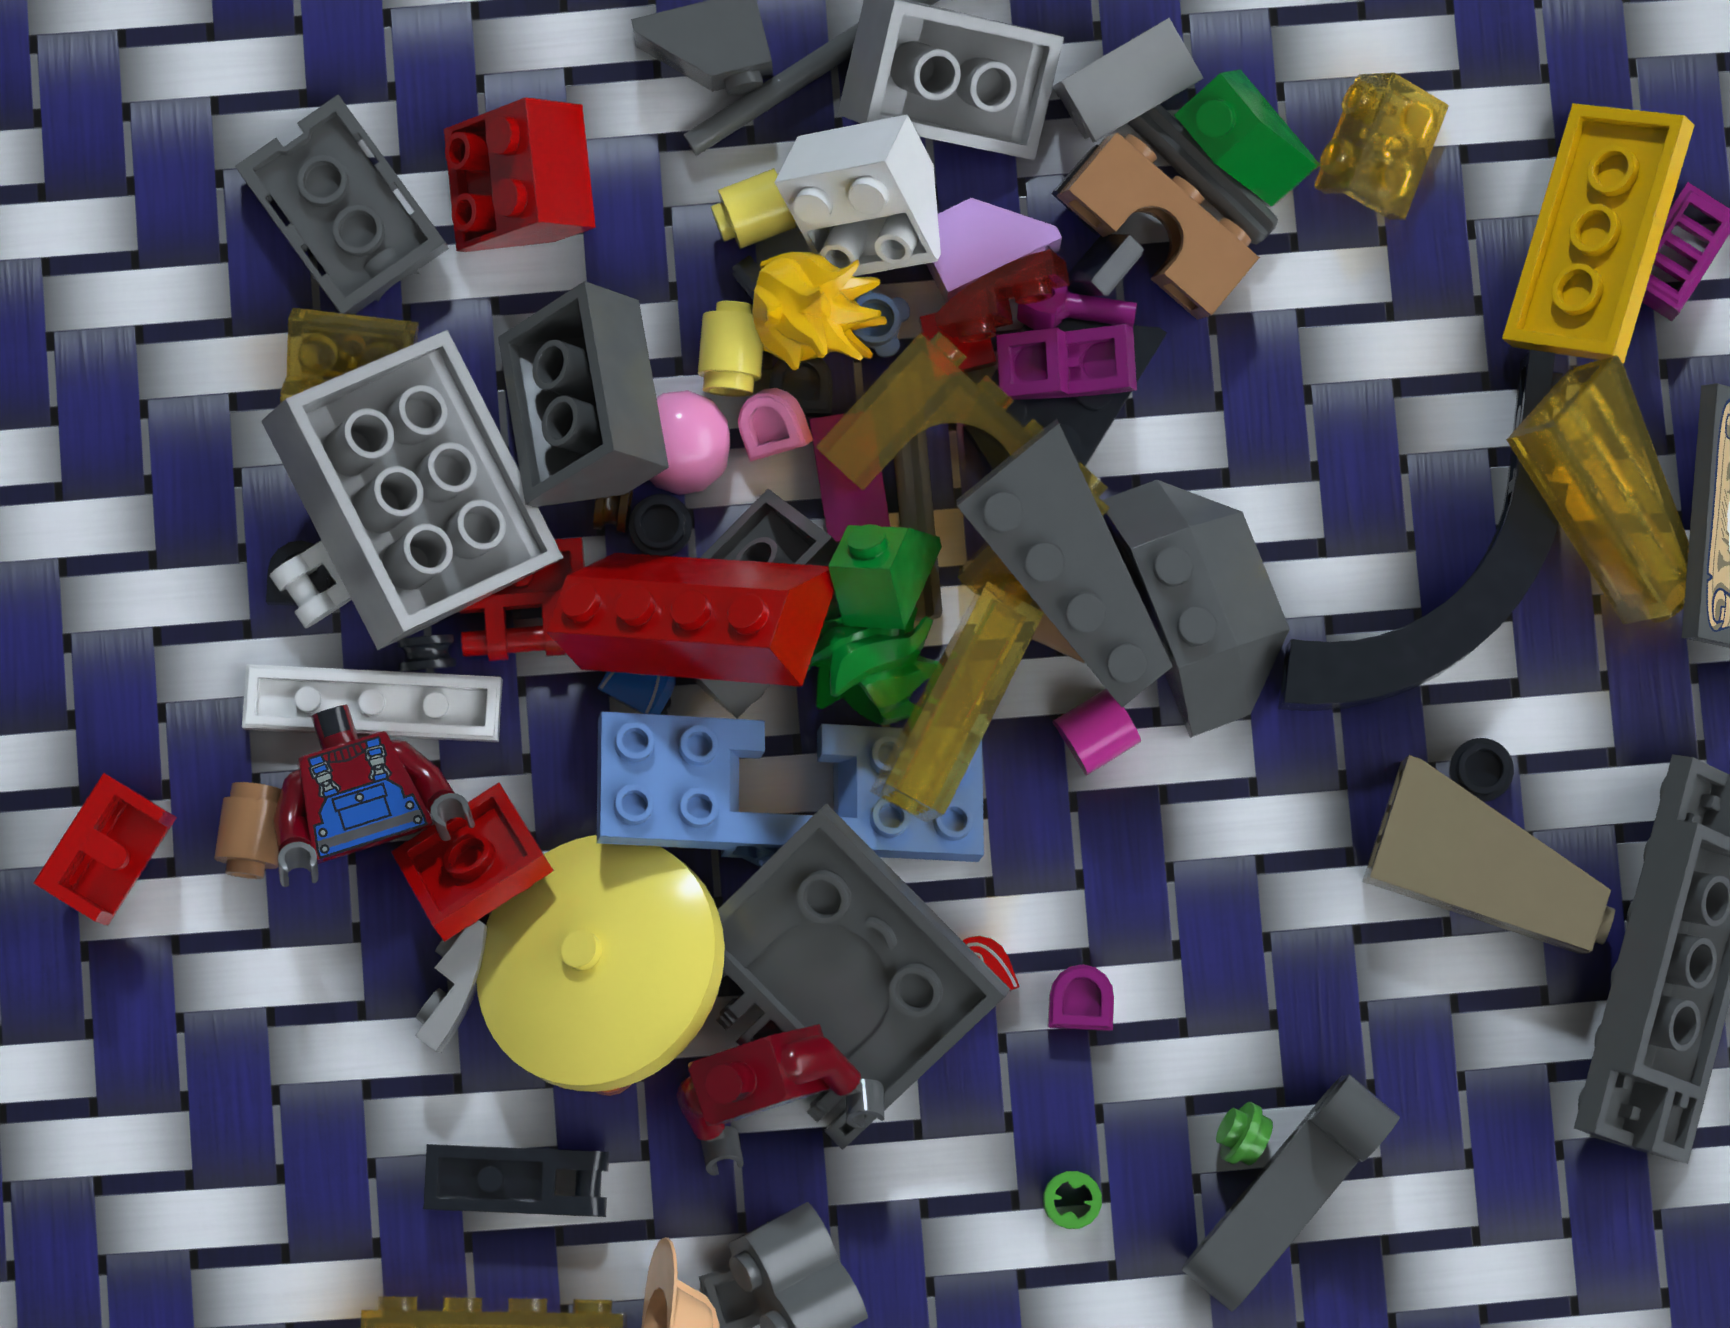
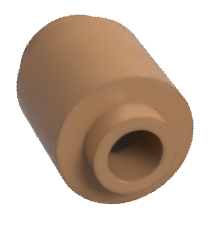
(247, 830)

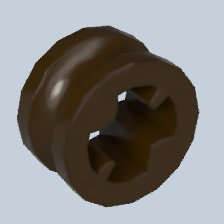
(613, 511)

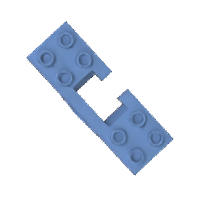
(679, 787)

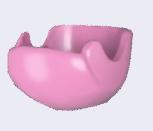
(694, 441)

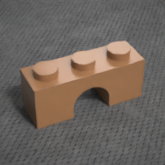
(1204, 253)

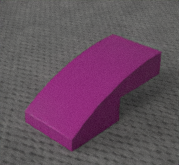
(1067, 363)

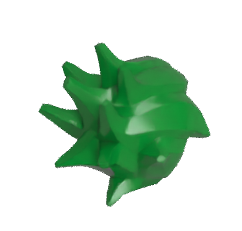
(872, 668)

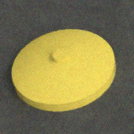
(602, 965)

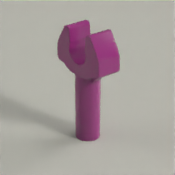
(1076, 306)

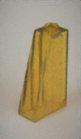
(1608, 489)
(958, 701)

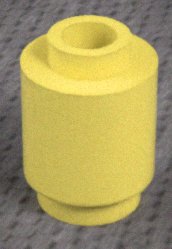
(752, 210)
(730, 350)

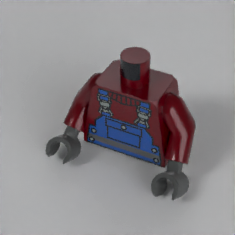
(358, 796)
(765, 1077)

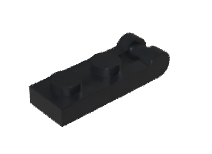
(512, 1180)

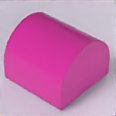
(1097, 731)

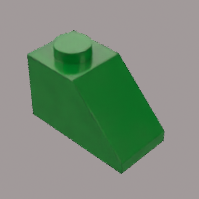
(1247, 137)
(881, 574)

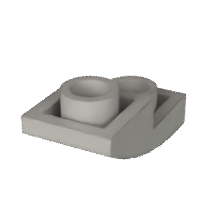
(461, 965)

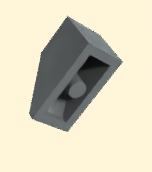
(710, 42)

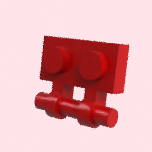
(534, 591)

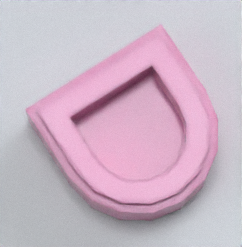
(772, 424)

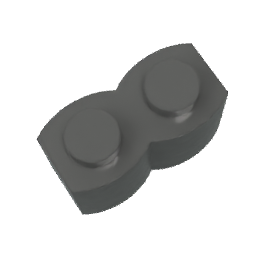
(796, 1273)

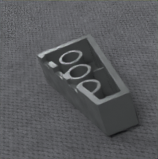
(1058, 547)

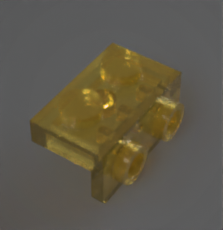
(1381, 143)

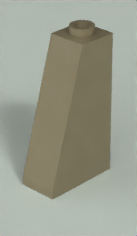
(1474, 861)

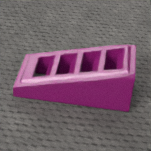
(1660, 295)

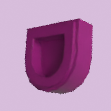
(1081, 1000)

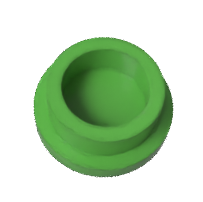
(1244, 1134)

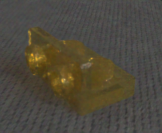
(332, 344)

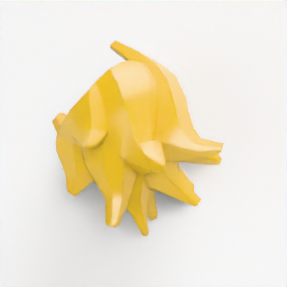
(809, 308)

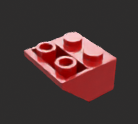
(519, 175)

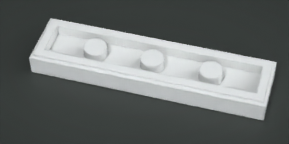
(378, 701)

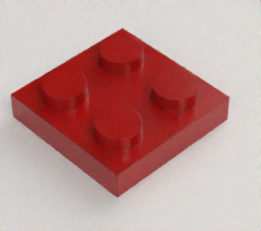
(475, 868)

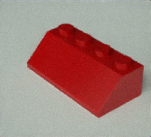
(693, 617)

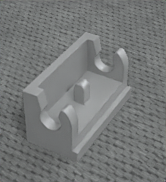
(1128, 81)

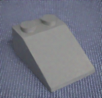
(952, 75)

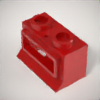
(105, 850)

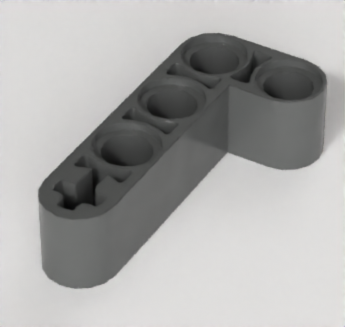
(1290, 1190)

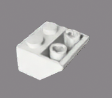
(864, 195)

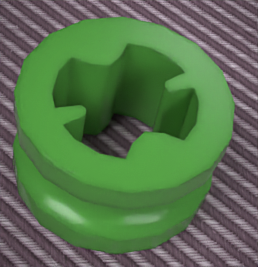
(1075, 1180)

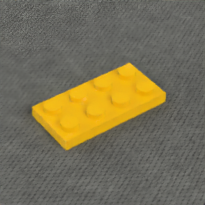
(1598, 232)

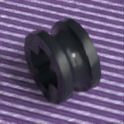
(426, 652)

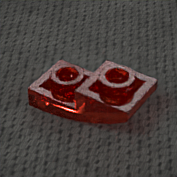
(986, 304)

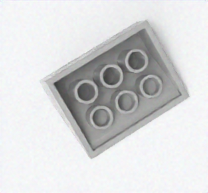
(410, 488)

